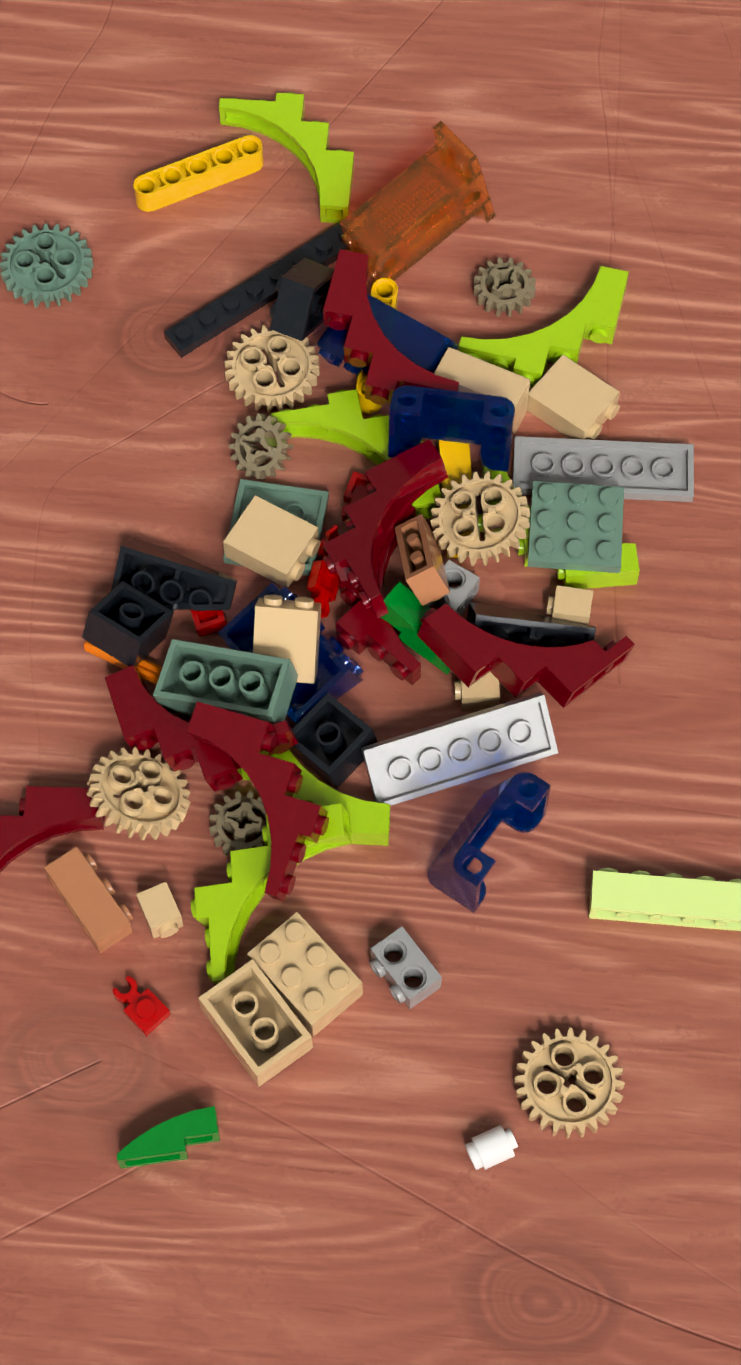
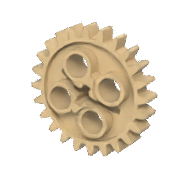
(247, 378)
(508, 514)
(138, 793)
(585, 1058)

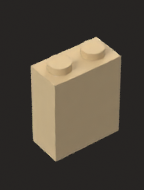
(573, 400)
(272, 542)
(289, 632)

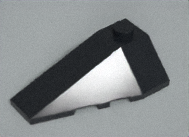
(172, 578)
(528, 627)

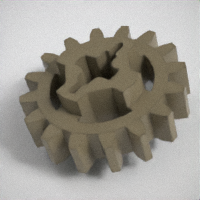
(504, 287)
(266, 436)
(232, 816)

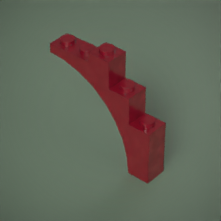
(365, 343)
(370, 520)
(362, 629)
(148, 723)
(276, 780)
(43, 816)

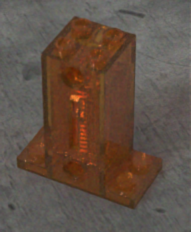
(419, 207)

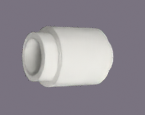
(491, 1147)

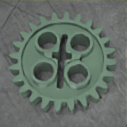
(46, 265)

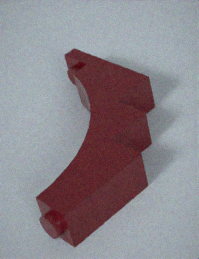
(559, 670)

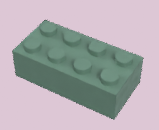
(225, 679)

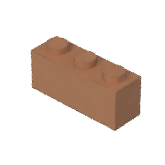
(422, 560)
(89, 899)

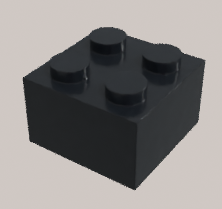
(301, 299)
(127, 624)
(332, 740)

